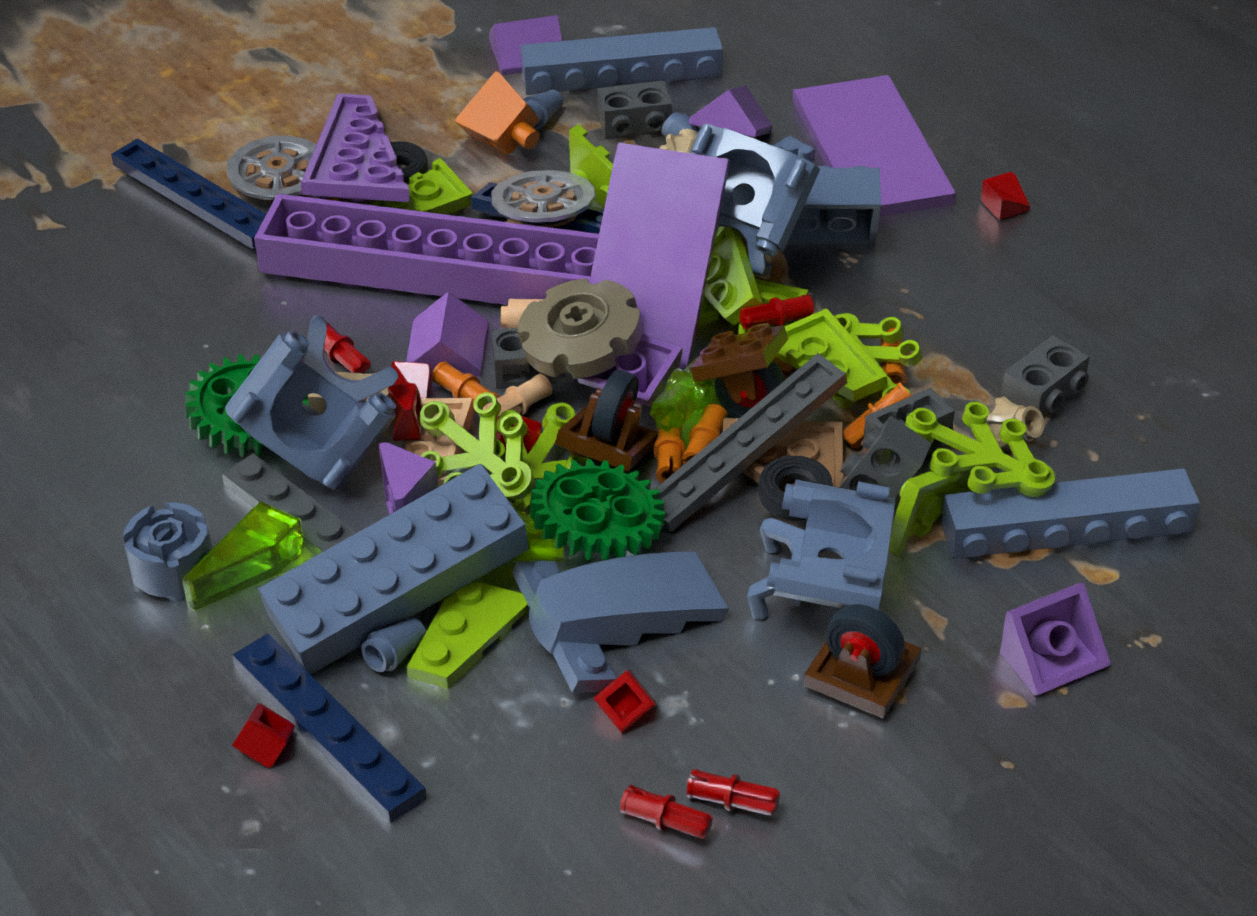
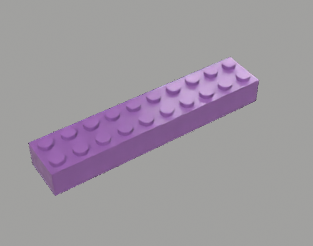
(419, 250)

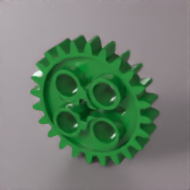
(207, 402)
(597, 509)

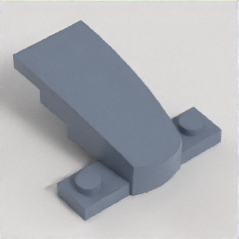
(613, 606)

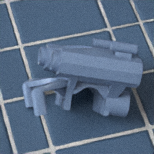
(780, 187)
(317, 444)
(838, 521)

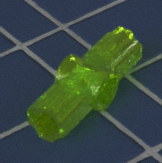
(681, 399)

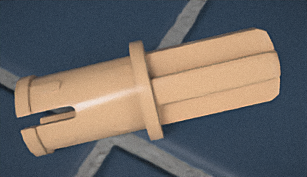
(524, 395)

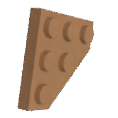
(809, 439)

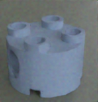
(165, 547)

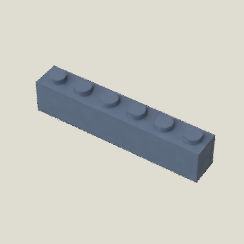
(621, 60)
(1070, 513)

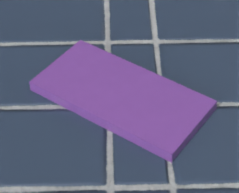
(871, 127)
(662, 236)

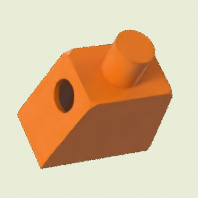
(499, 117)

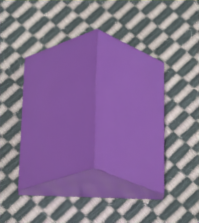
(508, 37)
(735, 111)
(450, 334)
(650, 362)
(405, 476)
(1054, 639)

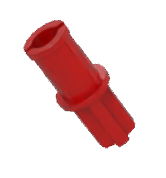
(777, 311)
(342, 350)
(732, 792)
(665, 812)

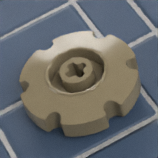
(580, 328)

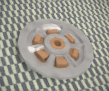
(270, 166)
(543, 197)

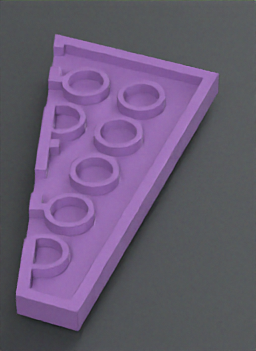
(354, 156)

